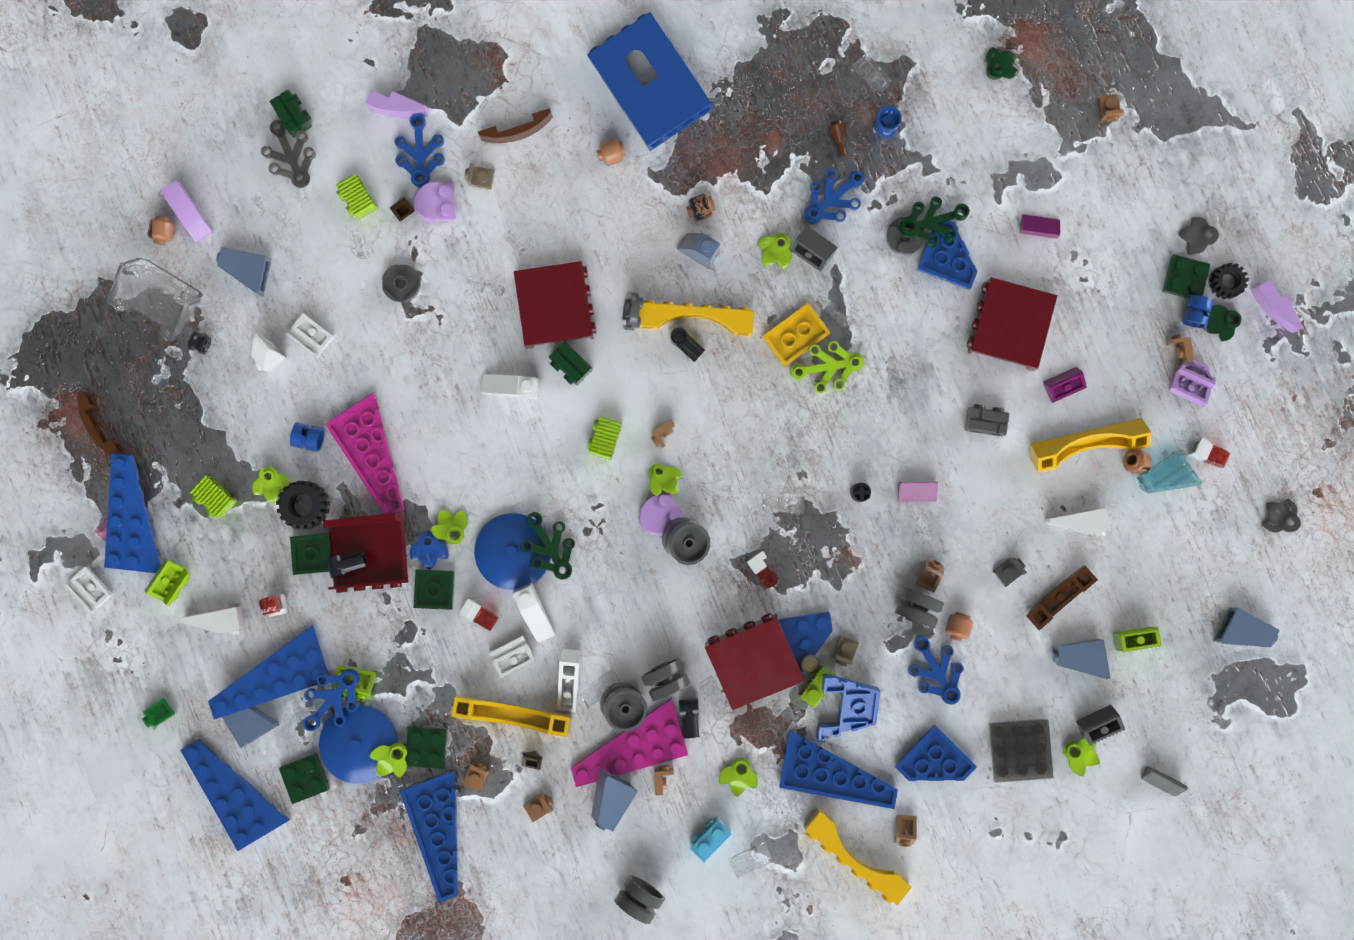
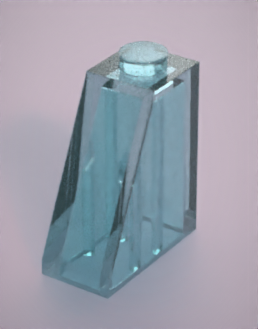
(1169, 474)

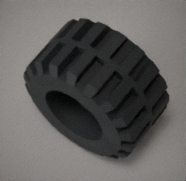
(287, 501)

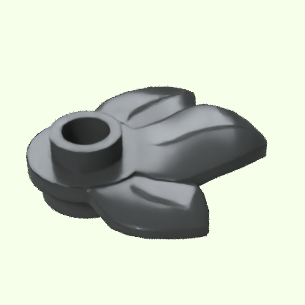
(1196, 235)
(1279, 515)

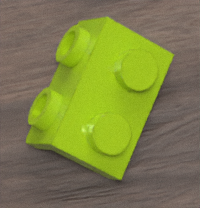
(168, 582)

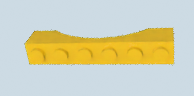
(735, 321)
(1123, 435)
(498, 712)
(886, 881)

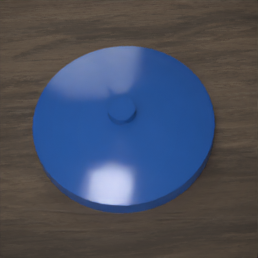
(500, 555)
(348, 747)

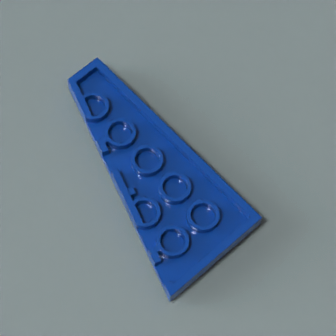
(129, 526)
(281, 674)
(822, 773)
(234, 800)
(434, 822)

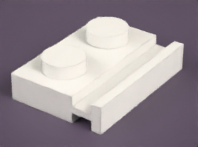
(310, 335)
(88, 589)
(512, 656)

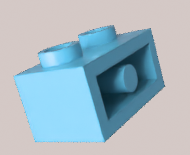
(710, 838)

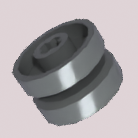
(686, 541)
(919, 607)
(667, 682)
(623, 707)
(639, 899)

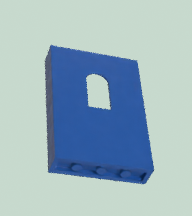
(663, 104)

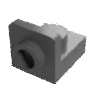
(1010, 571)

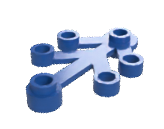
(419, 154)
(832, 199)
(938, 673)
(334, 697)

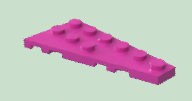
(365, 445)
(650, 744)

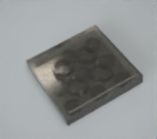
(1021, 750)

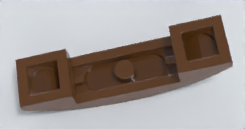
(517, 133)
(86, 408)
(1060, 596)

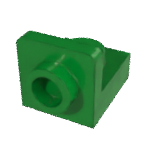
(157, 714)

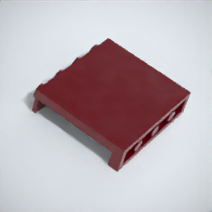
(554, 304)
(1012, 323)
(383, 544)
(753, 661)

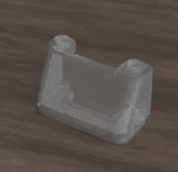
(154, 295)

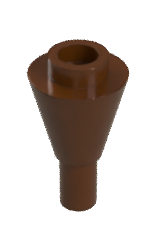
(838, 132)

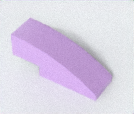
(395, 105)
(186, 211)
(1278, 308)

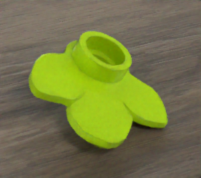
(775, 253)
(665, 481)
(270, 487)
(447, 524)
(1082, 757)
(388, 761)
(738, 779)

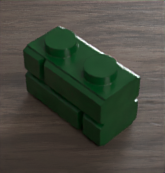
(290, 113)
(570, 363)

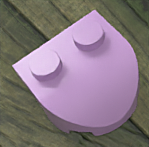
(435, 202)
(1193, 382)
(657, 513)

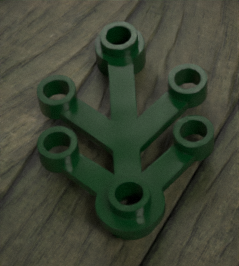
(932, 222)
(550, 548)

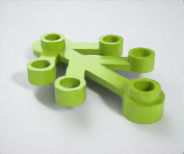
(830, 366)

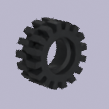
(1238, 275)

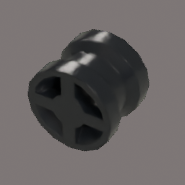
(199, 343)
(861, 494)

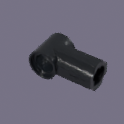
(688, 345)
(341, 565)
(689, 714)

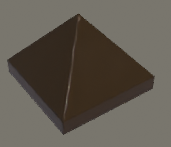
(402, 209)
(532, 760)

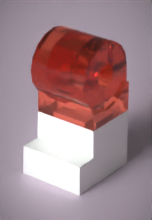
(1209, 453)
(762, 572)
(273, 605)
(479, 614)

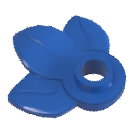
(428, 553)

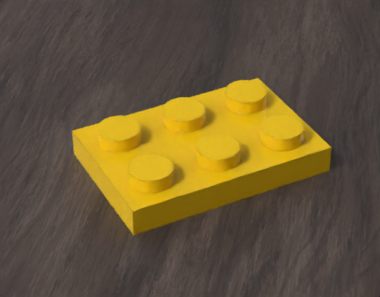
(796, 334)

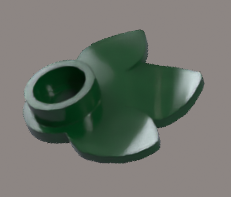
(1000, 64)
(1219, 322)

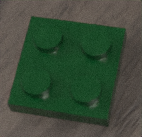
(1186, 276)
(310, 553)
(434, 589)
(426, 747)
(304, 778)

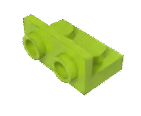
(365, 685)

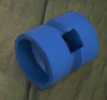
(887, 121)
(1197, 311)
(303, 436)

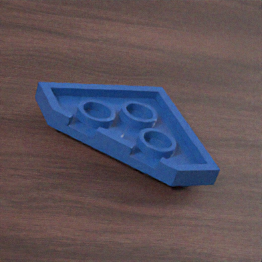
(948, 260)
(806, 633)
(935, 759)

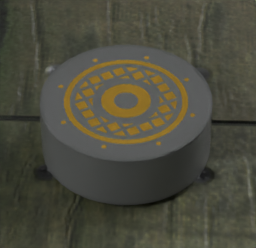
(809, 663)

